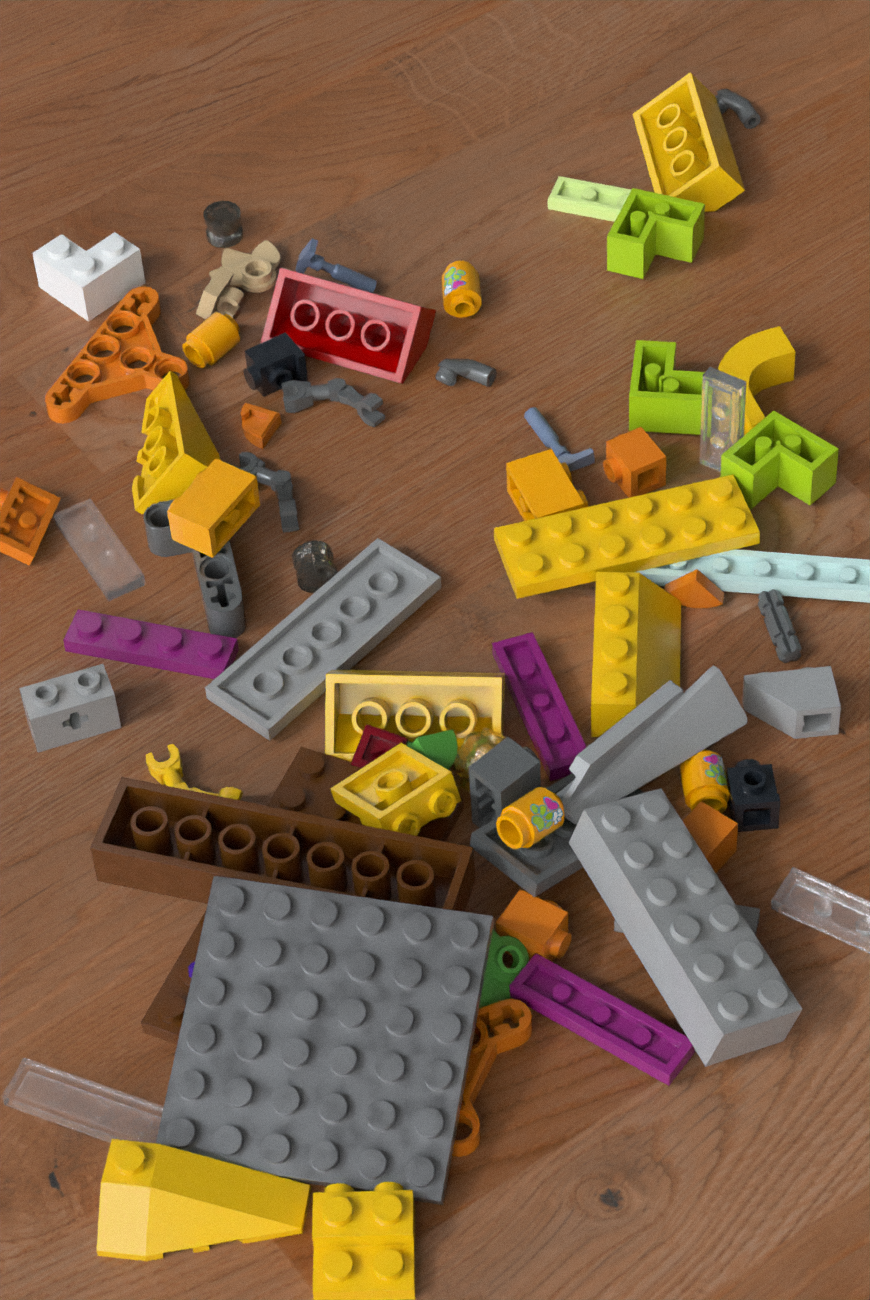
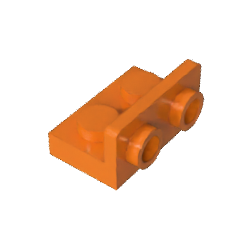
(24, 519)

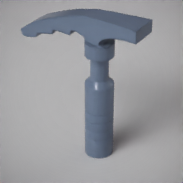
(339, 272)
(551, 440)

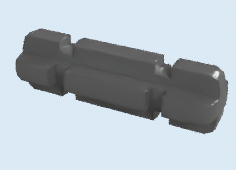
(779, 626)

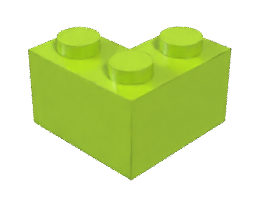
(651, 227)
(660, 395)
(783, 457)

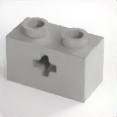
(70, 707)

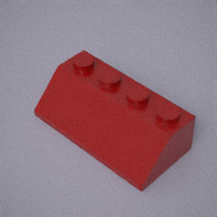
(349, 325)

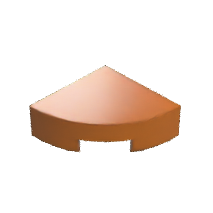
(259, 424)
(695, 591)

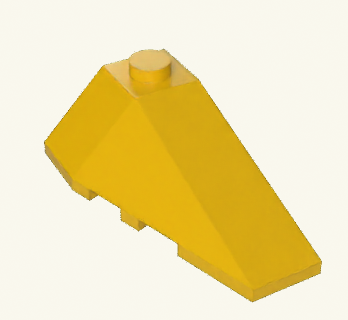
(174, 446)
(178, 1200)

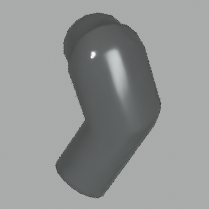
(740, 105)
(466, 368)

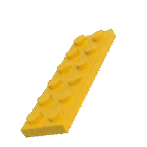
(626, 535)

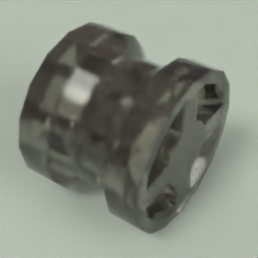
(223, 224)
(313, 565)

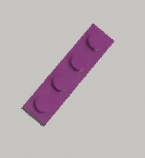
(150, 644)
(539, 703)
(602, 1019)

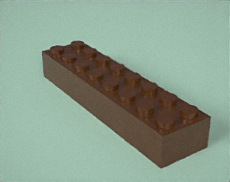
(182, 838)

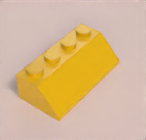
(688, 145)
(632, 645)
(409, 705)

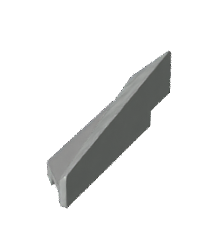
(652, 741)

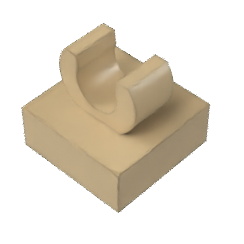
(220, 296)

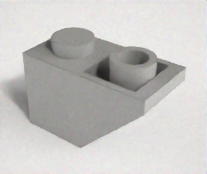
(795, 701)

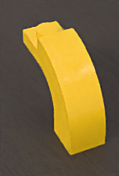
(762, 362)

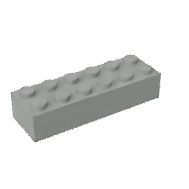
(684, 927)

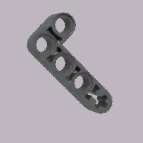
(215, 575)

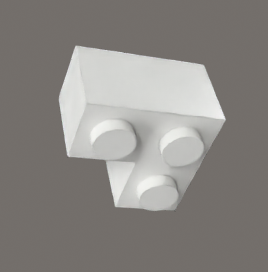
(90, 278)

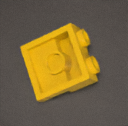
(399, 791)
(364, 1243)

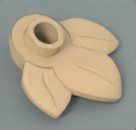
(252, 272)

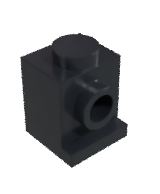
(273, 364)
(753, 788)

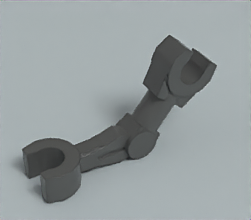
(301, 396)
(279, 482)

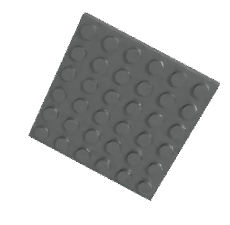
(327, 1036)

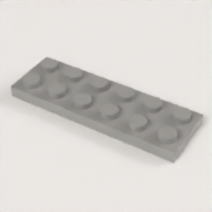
(322, 635)

